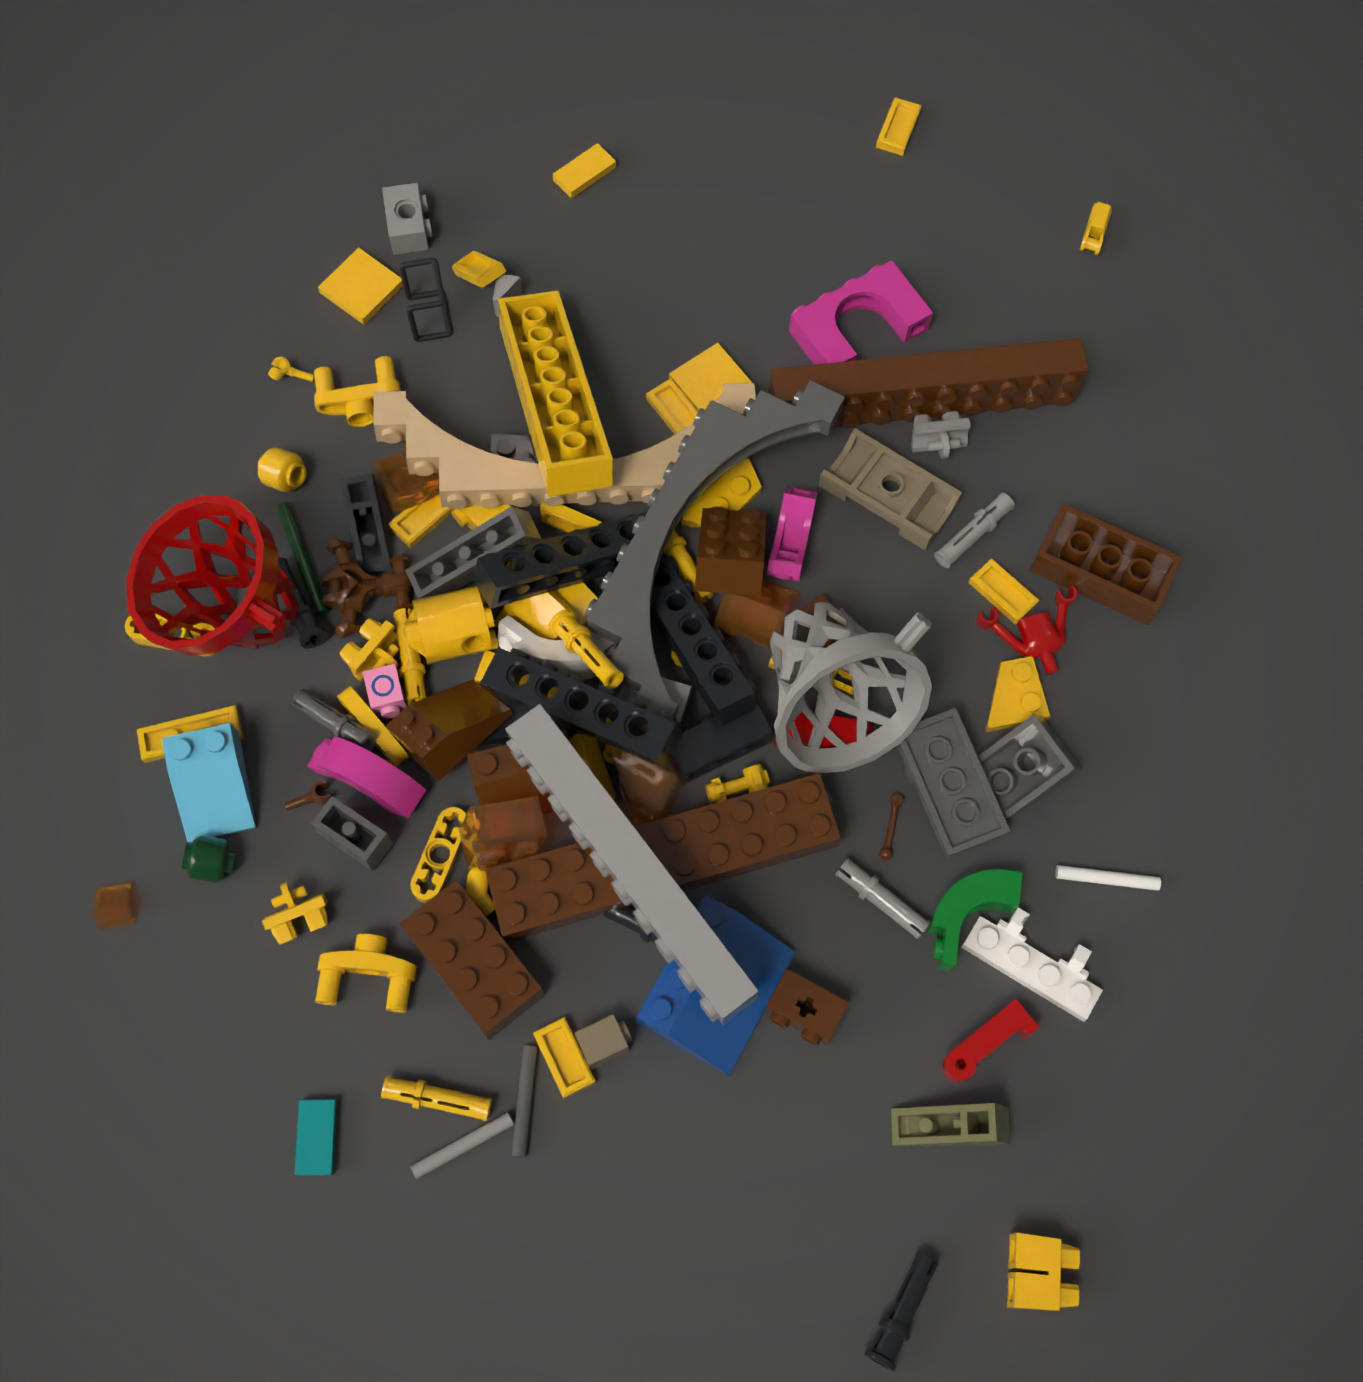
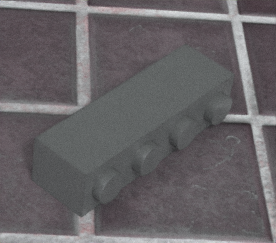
(456, 562)

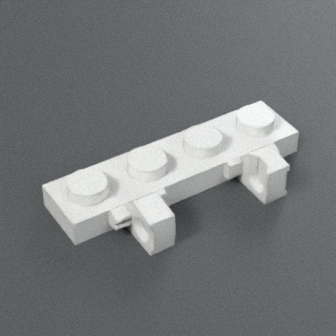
(1058, 982)

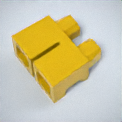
(1044, 1256)

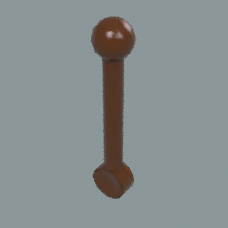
(896, 802)

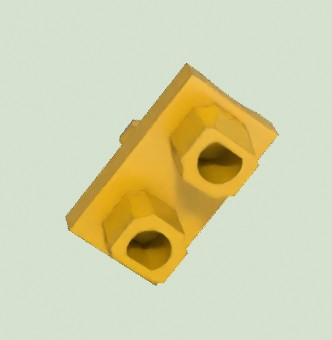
(375, 653)
(281, 921)

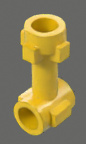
(754, 780)

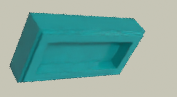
(315, 1138)

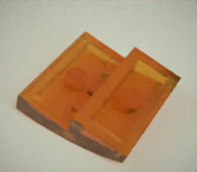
(399, 486)

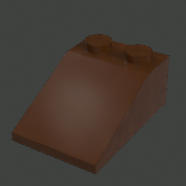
(448, 726)

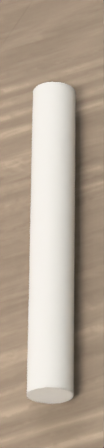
(1108, 877)

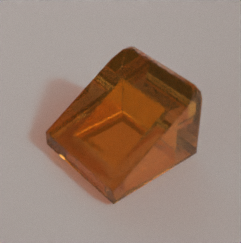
(114, 906)

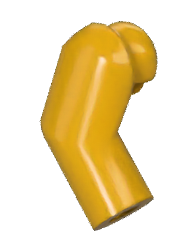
(477, 889)

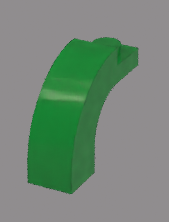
(980, 891)

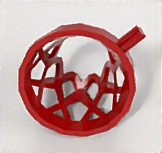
(259, 605)

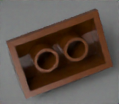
(501, 778)

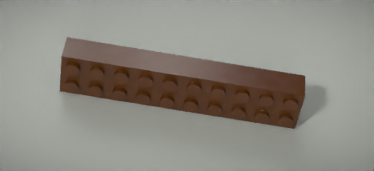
(945, 381)
(691, 845)

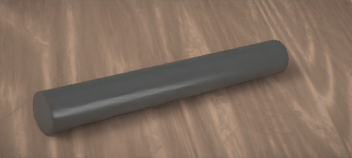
(524, 1101)

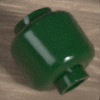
(207, 859)

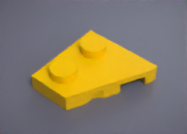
(1016, 695)

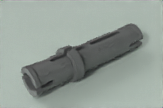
(341, 725)

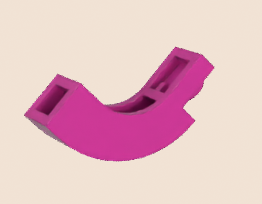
(792, 533)
(368, 774)

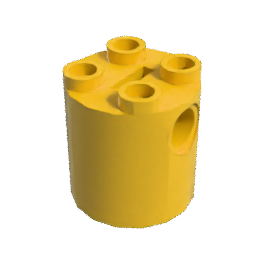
(451, 625)

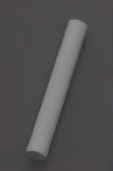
(462, 1145)

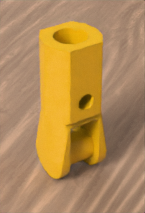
(1096, 227)

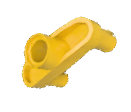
(353, 401)
(366, 959)

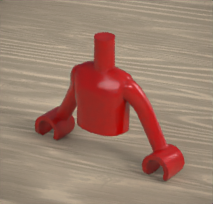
(1037, 632)

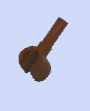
(311, 797)

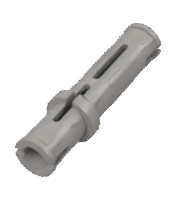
(984, 521)
(882, 898)

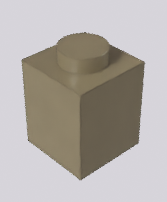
(603, 1041)

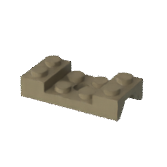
(918, 505)

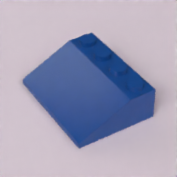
(677, 1013)

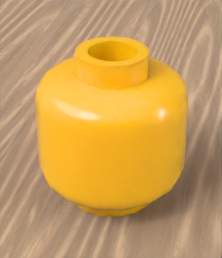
(281, 469)

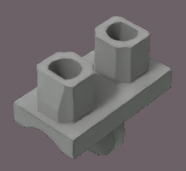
(940, 435)

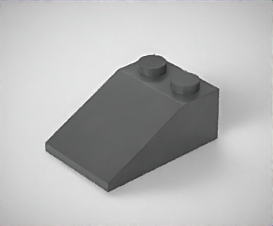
(1027, 765)

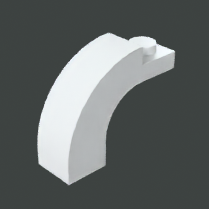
(514, 635)

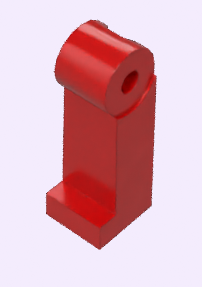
(962, 1060)

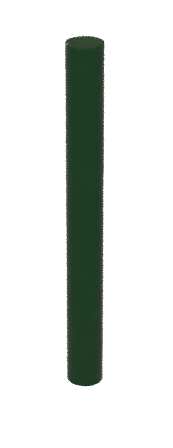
(302, 558)

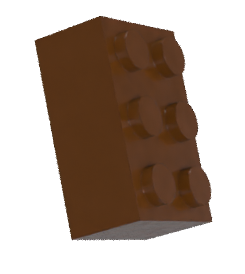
(731, 551)

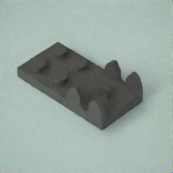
(951, 783)

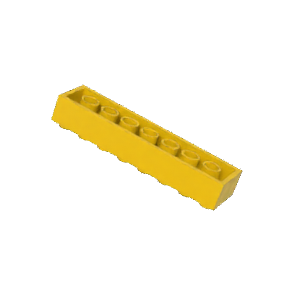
(555, 394)

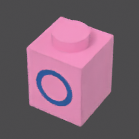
(385, 691)

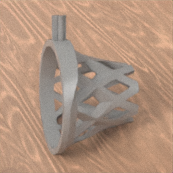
(817, 672)

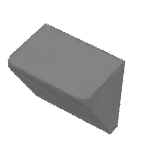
(506, 287)

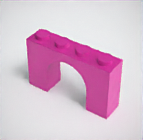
(881, 291)

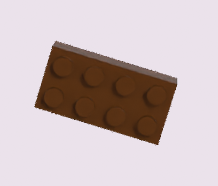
(1106, 564)
(472, 959)

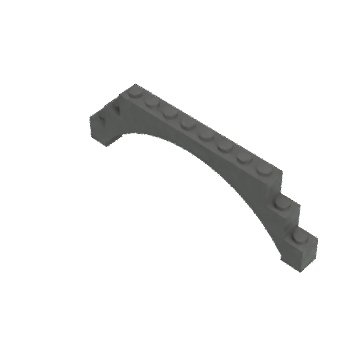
(715, 445)

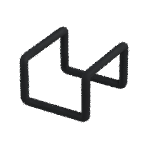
(439, 292)

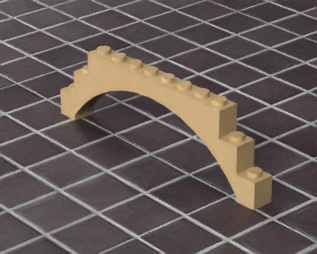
(489, 480)

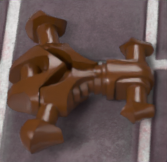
(352, 586)

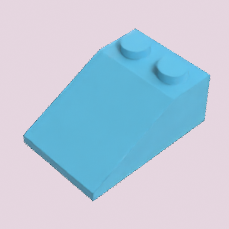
(210, 781)

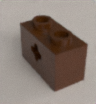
(825, 1007)

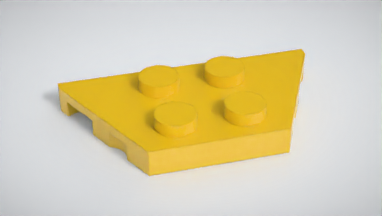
(731, 490)

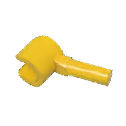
(286, 369)

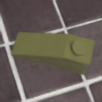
(951, 1125)

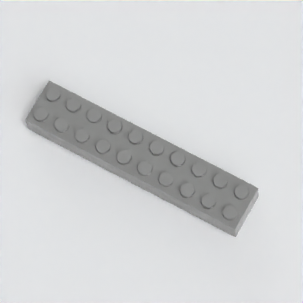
(632, 864)

